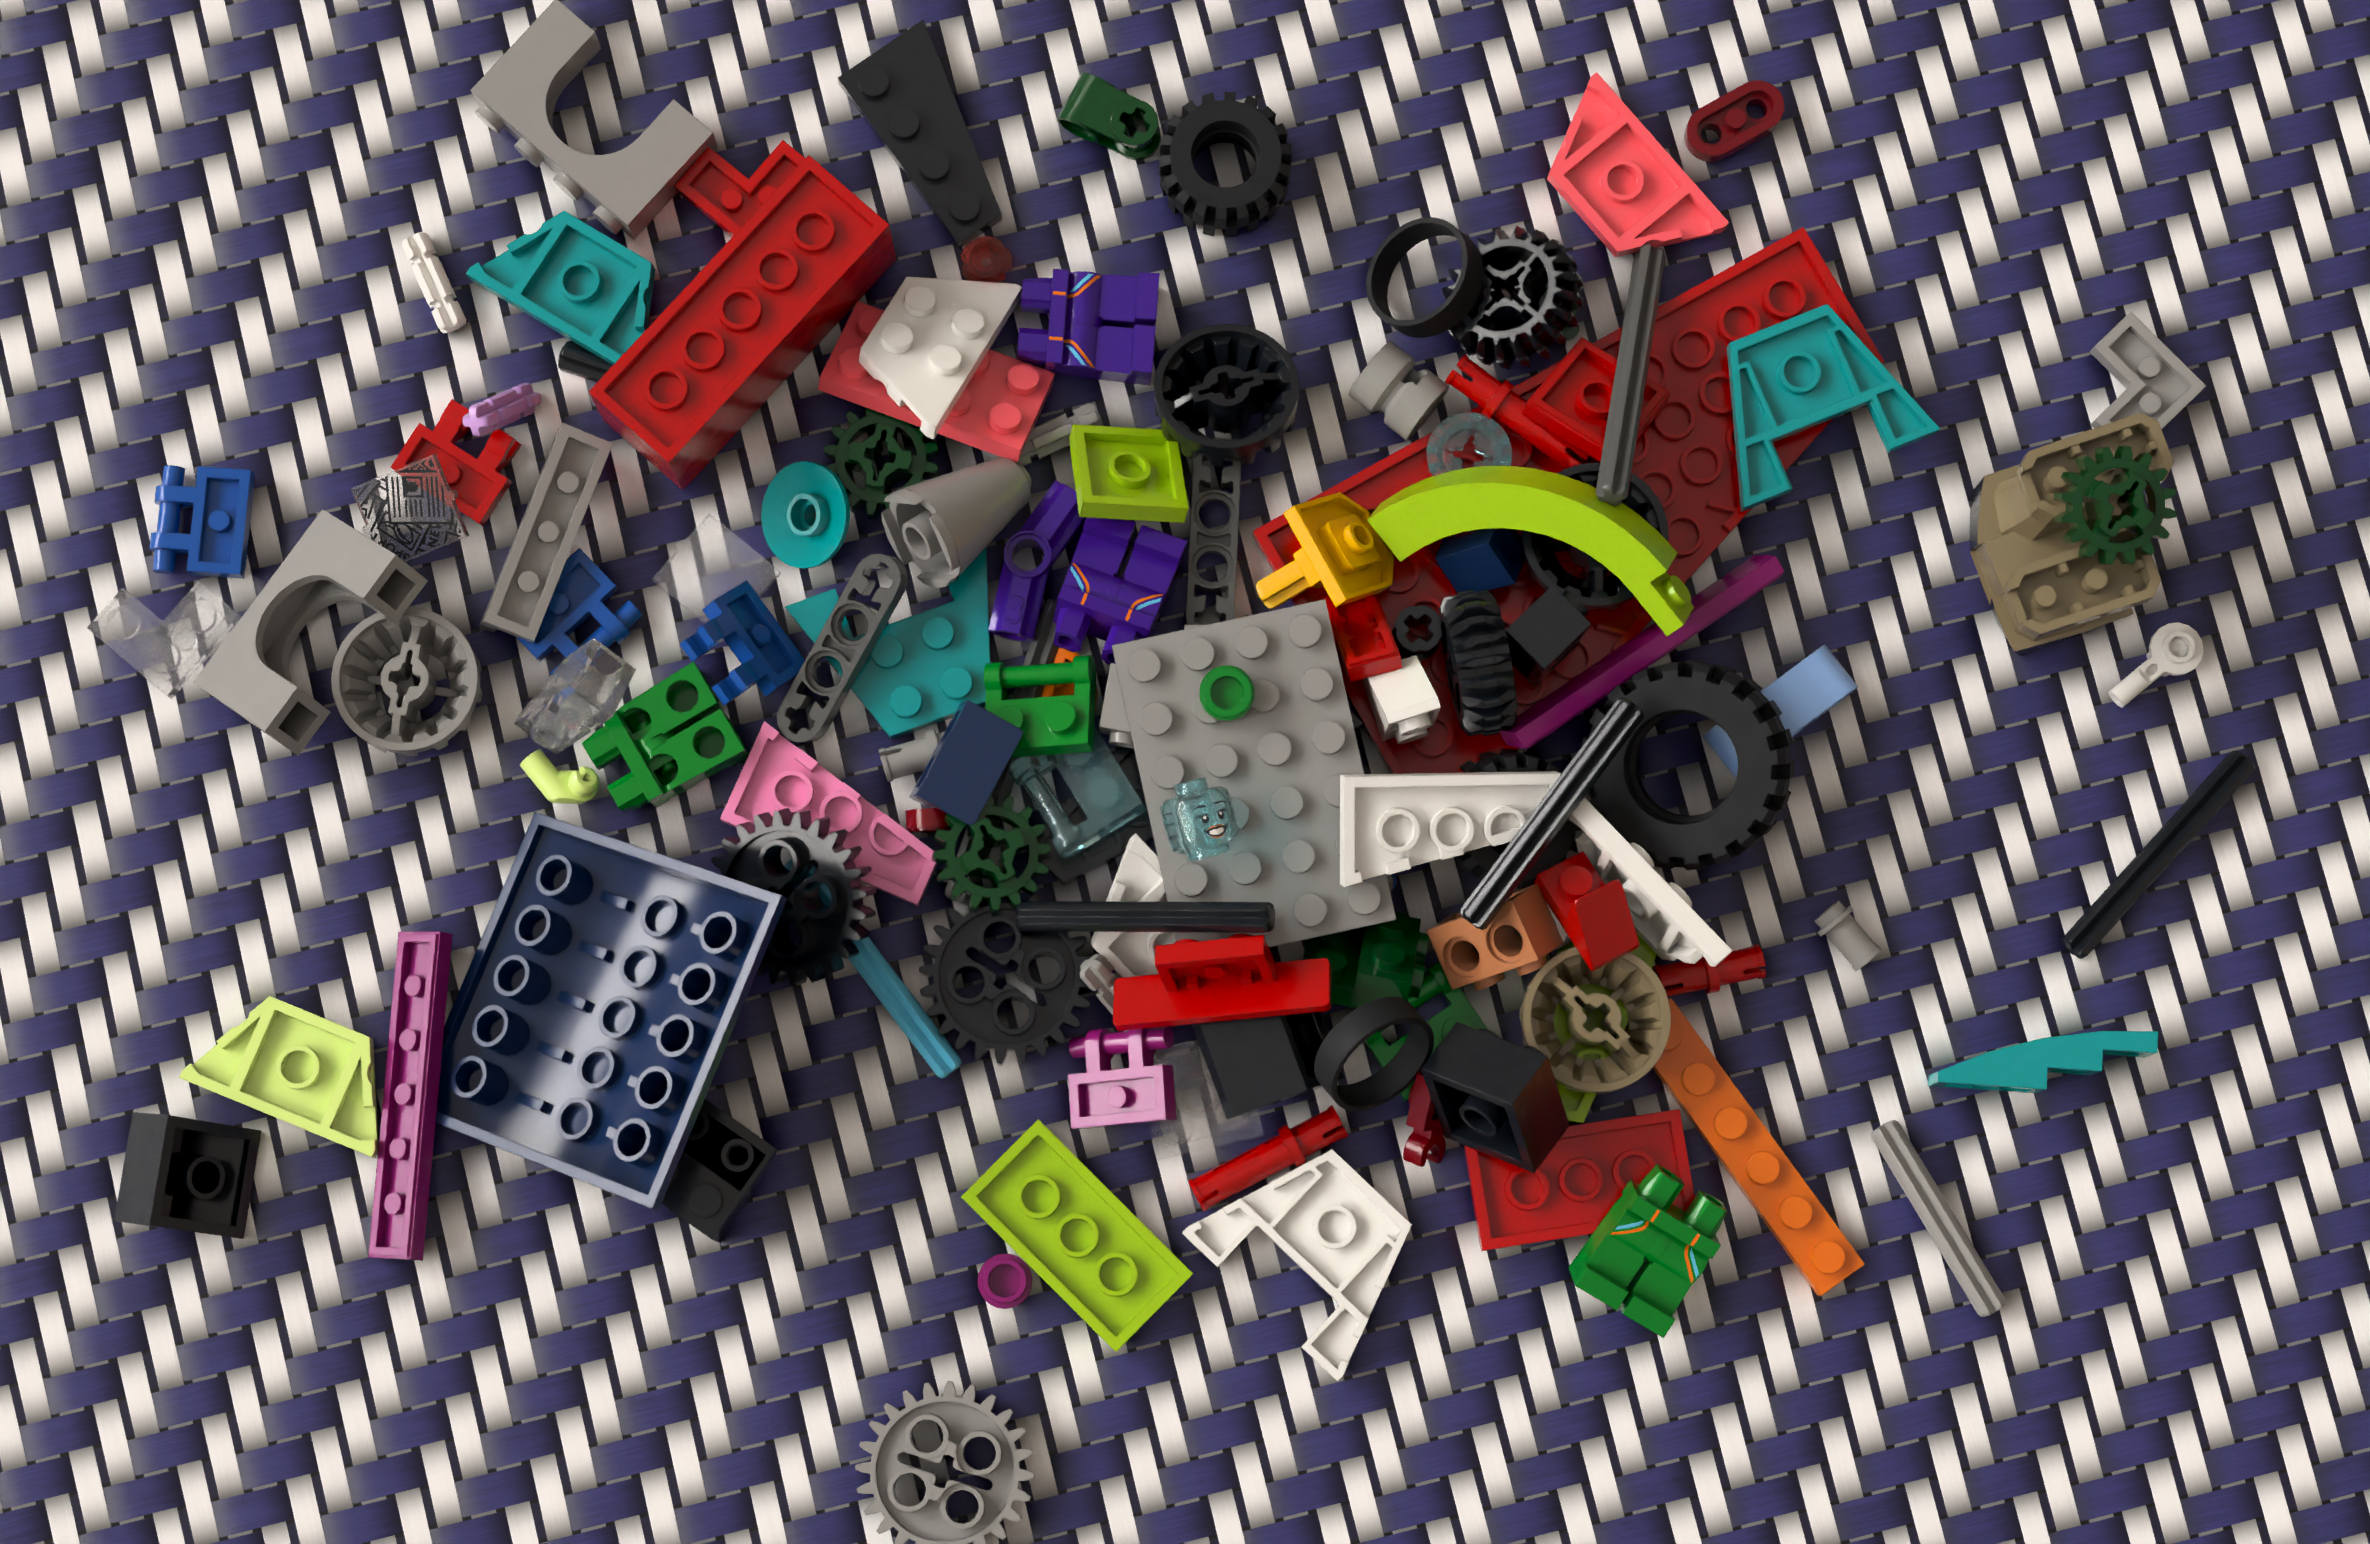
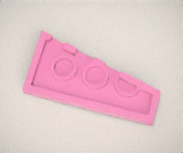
(786, 777)

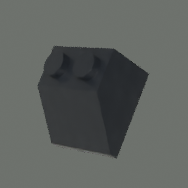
(187, 1175)

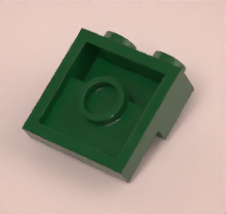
(1373, 961)

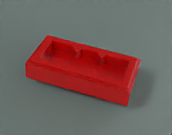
(1363, 638)

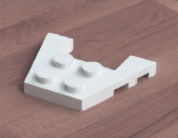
(1332, 1230)

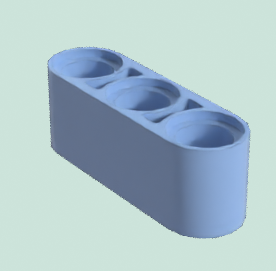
(1801, 696)

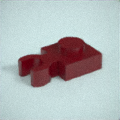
(1427, 1136)

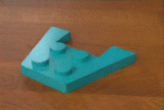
(1800, 378)
(921, 662)

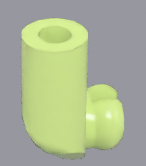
(560, 785)

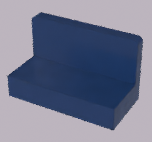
(967, 763)

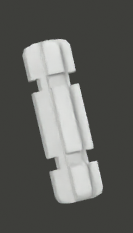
(434, 282)

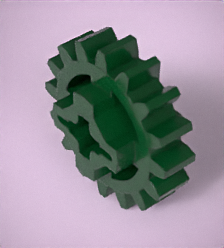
(860, 455)
(2095, 494)
(1012, 842)

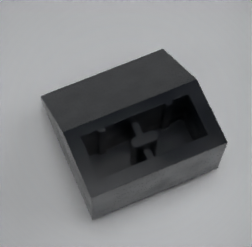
(1262, 1059)
(717, 1172)

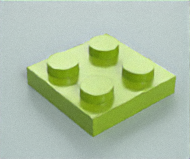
(1127, 474)

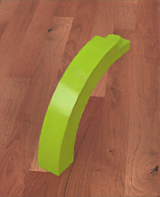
(1542, 505)

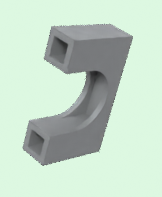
(622, 185)
(322, 569)

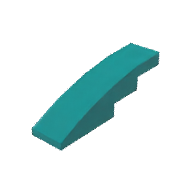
(2026, 1065)

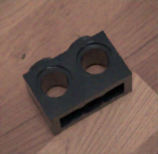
(1546, 634)

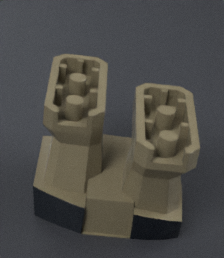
(2026, 568)

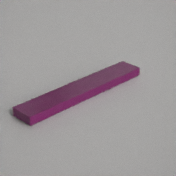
(1640, 652)
(410, 1096)

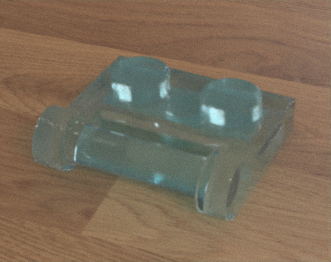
(1095, 783)

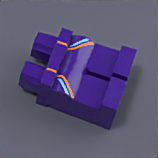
(1096, 325)
(1109, 606)

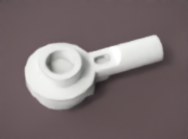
(2172, 651)

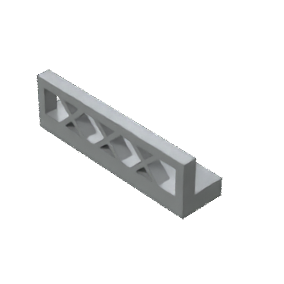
(546, 533)

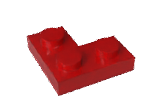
(727, 194)

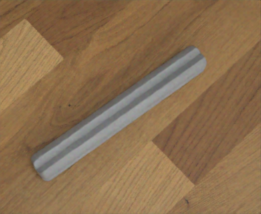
(1938, 1218)

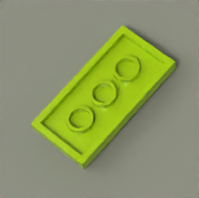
(1077, 1235)

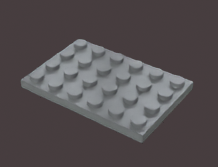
(1274, 761)

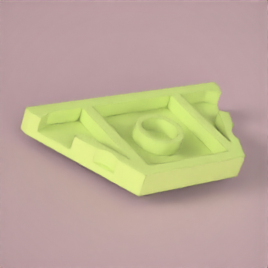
(297, 1072)

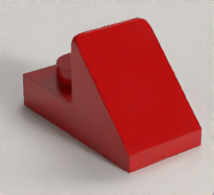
(1589, 911)

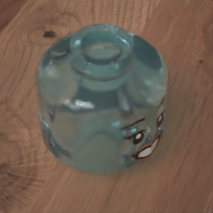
(1199, 820)

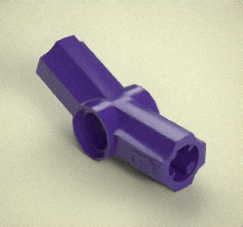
(1020, 590)

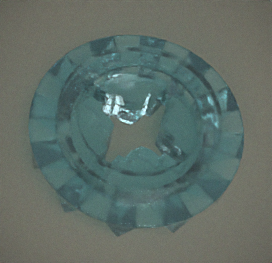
(1454, 432)

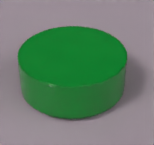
(1226, 693)

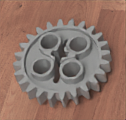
(960, 1423)

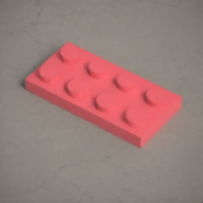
(991, 414)

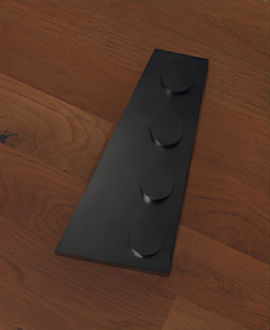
(919, 123)

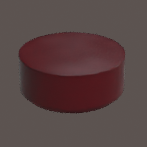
(926, 820)

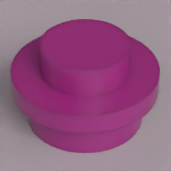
(1004, 1281)

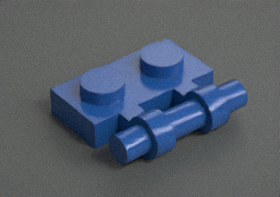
(218, 524)
(577, 596)

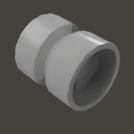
(1398, 390)

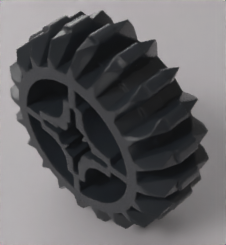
(1533, 264)
(1478, 663)

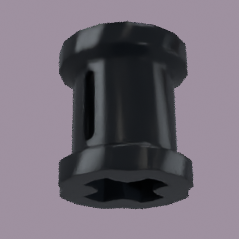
(1413, 617)

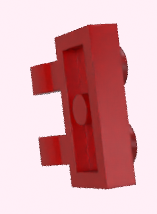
(475, 480)

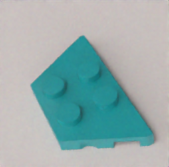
(575, 284)

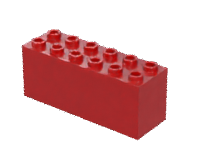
(745, 322)

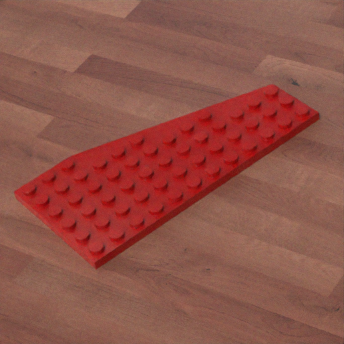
(1681, 456)

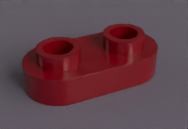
(1731, 121)

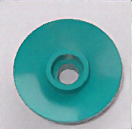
(790, 514)

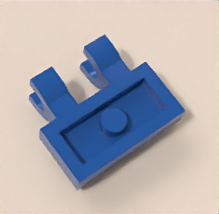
(755, 639)

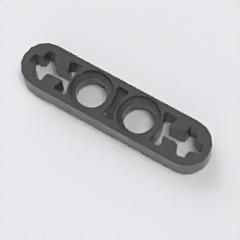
(1210, 541)
(836, 644)

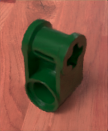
(1102, 114)

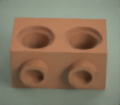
(1497, 944)

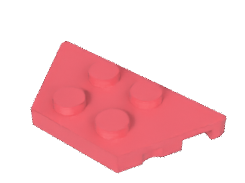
(1626, 180)

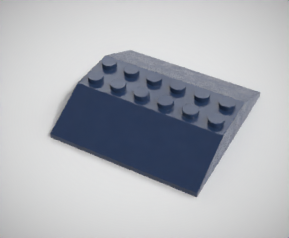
(600, 1007)

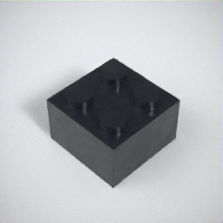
(1495, 1096)

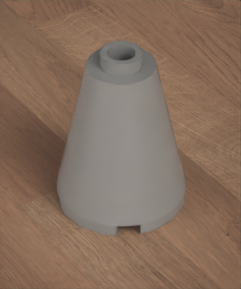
(954, 517)

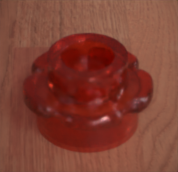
(989, 248)

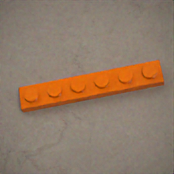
(1754, 1158)

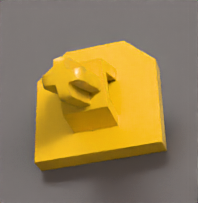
(1336, 553)

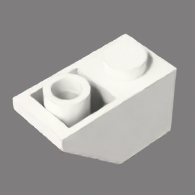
(1403, 702)

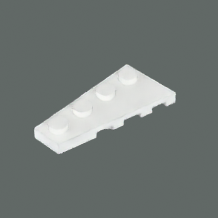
(1427, 817)

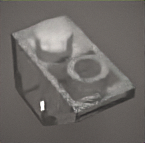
(576, 697)

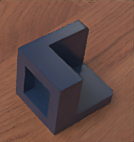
(1481, 559)

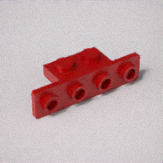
(1220, 983)

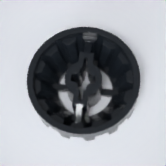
(1217, 382)
(1594, 590)

